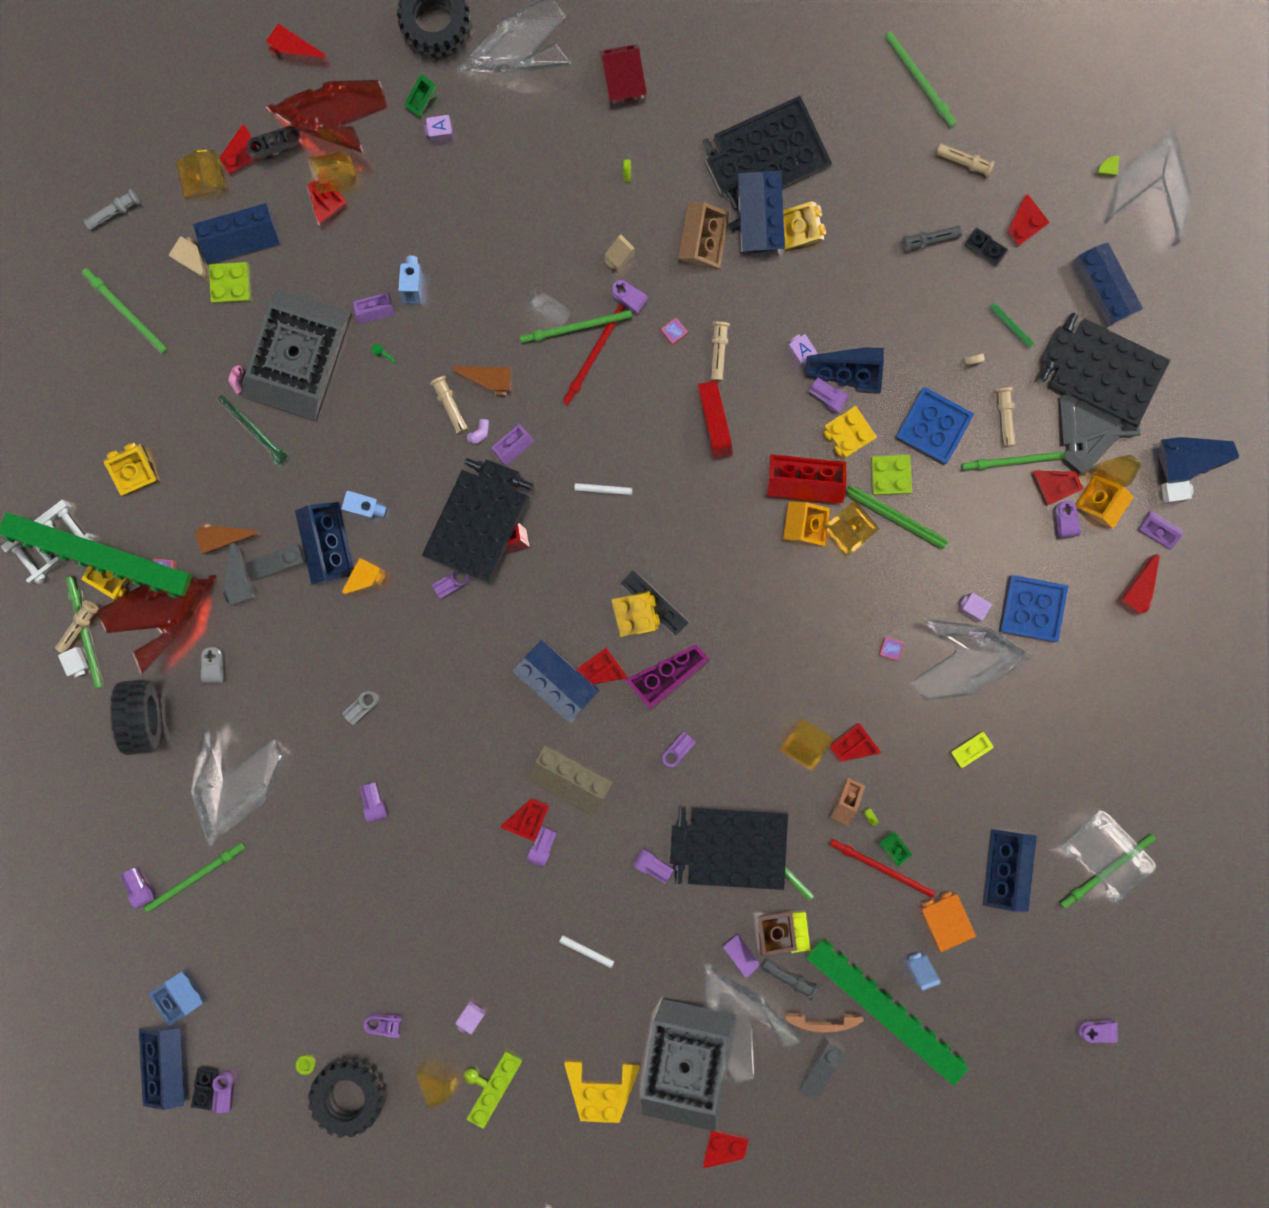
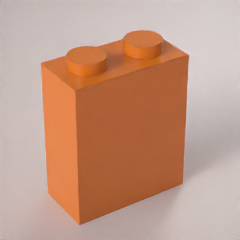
(947, 921)

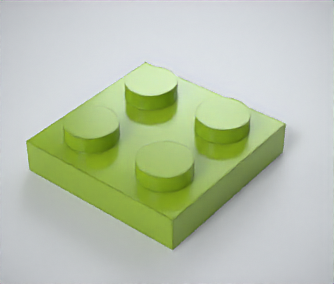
(229, 282)
(891, 474)

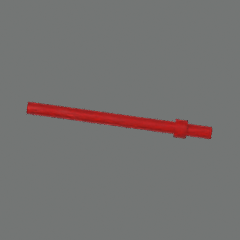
(575, 385)
(848, 851)

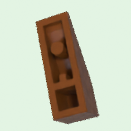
(490, 378)
(217, 537)

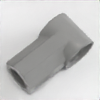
(360, 708)

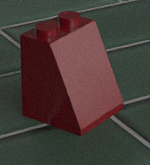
(623, 73)

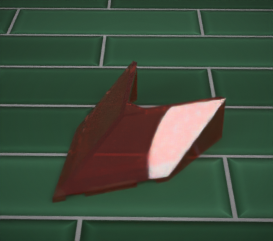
(329, 107)
(153, 609)

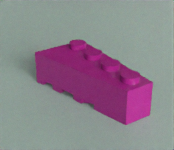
(664, 678)

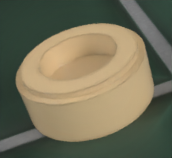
(974, 359)

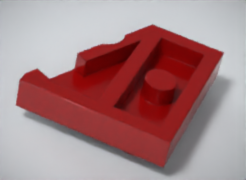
(235, 155)
(325, 203)
(1027, 221)
(1057, 484)
(602, 668)
(854, 744)
(527, 820)
(724, 1148)

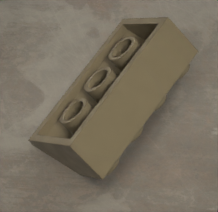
(569, 780)

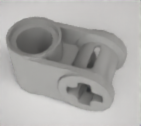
(211, 670)

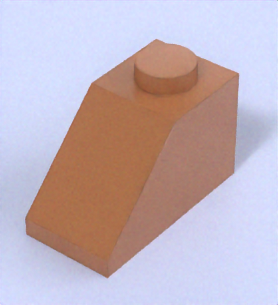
(848, 802)

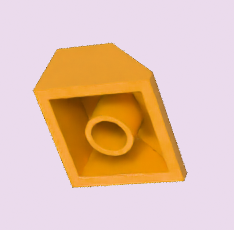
(1104, 501)
(806, 523)
(363, 578)

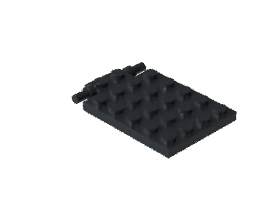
(770, 141)
(1104, 369)
(478, 520)
(730, 847)

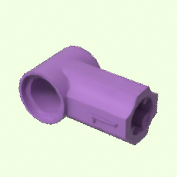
(832, 397)
(449, 584)
(678, 748)
(373, 806)
(540, 850)
(650, 864)
(138, 892)
(222, 1093)

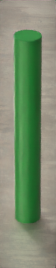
(1012, 325)

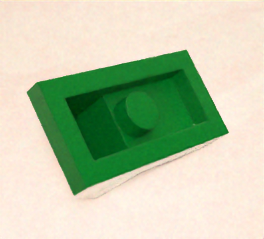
(420, 95)
(895, 848)

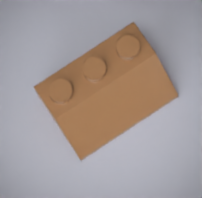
(703, 235)

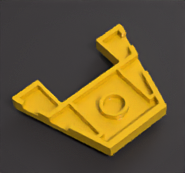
(601, 1100)

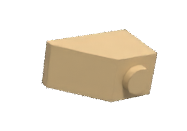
(619, 253)
(189, 255)

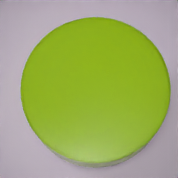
(305, 1064)

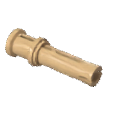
(974, 163)
(719, 341)
(445, 395)
(1006, 406)
(82, 620)

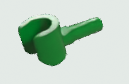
(377, 349)

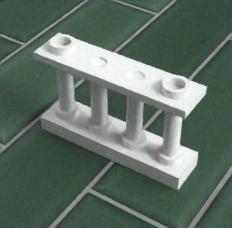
(59, 511)

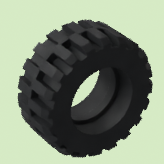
(439, 41)
(135, 717)
(328, 1116)

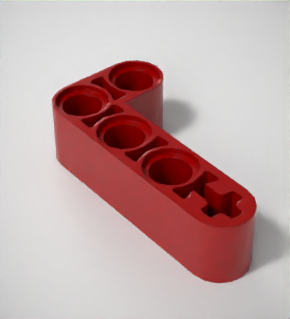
(715, 419)

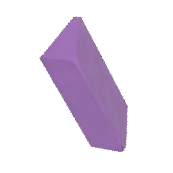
(373, 308)
(512, 444)
(1161, 530)
(741, 955)

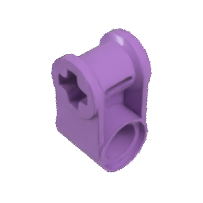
(630, 297)
(1067, 523)
(384, 1025)
(1103, 1031)

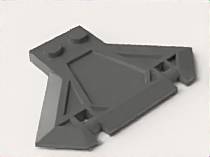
(1092, 430)

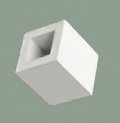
(1177, 491)
(74, 662)

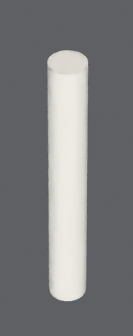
(603, 489)
(586, 951)

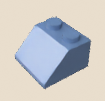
(175, 998)

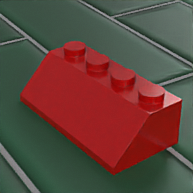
(807, 478)

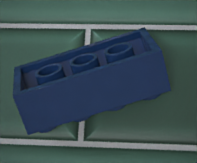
(761, 211)
(236, 233)
(1108, 283)
(324, 542)
(555, 680)
(1010, 870)
(161, 1067)

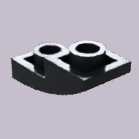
(986, 247)
(203, 1089)

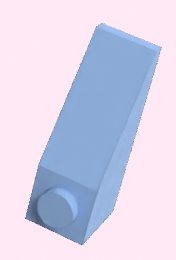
(922, 971)

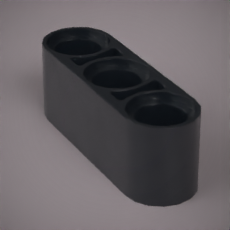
(266, 148)

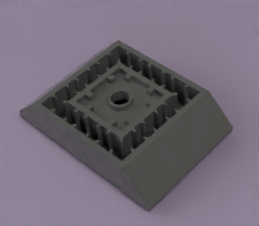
(297, 381)
(703, 1041)

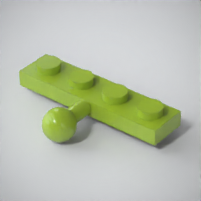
(492, 1089)

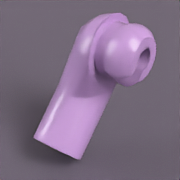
(480, 434)

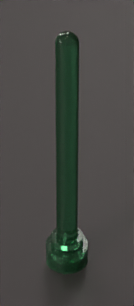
(278, 456)

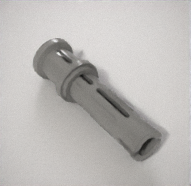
(119, 205)

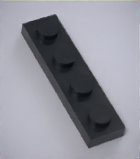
(667, 613)

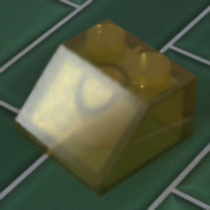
(332, 171)
(199, 173)
(1118, 470)
(851, 528)
(806, 744)
(435, 1085)

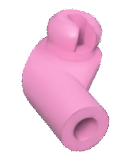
(235, 379)

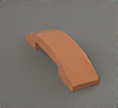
(848, 1021)

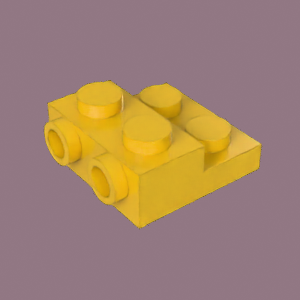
(803, 225)
(849, 432)
(129, 468)
(105, 582)
(636, 613)

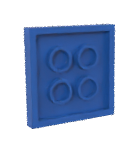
(935, 425)
(1034, 608)

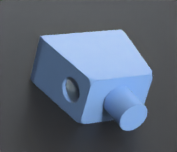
(410, 281)
(353, 501)

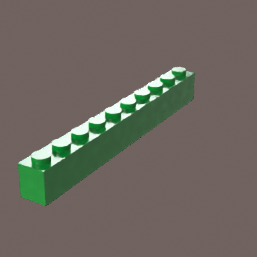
(95, 554)
(889, 1014)

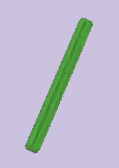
(896, 516)

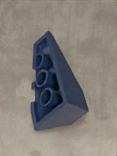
(850, 367)
(1191, 456)

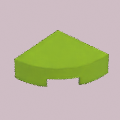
(1109, 166)
(627, 171)
(870, 816)

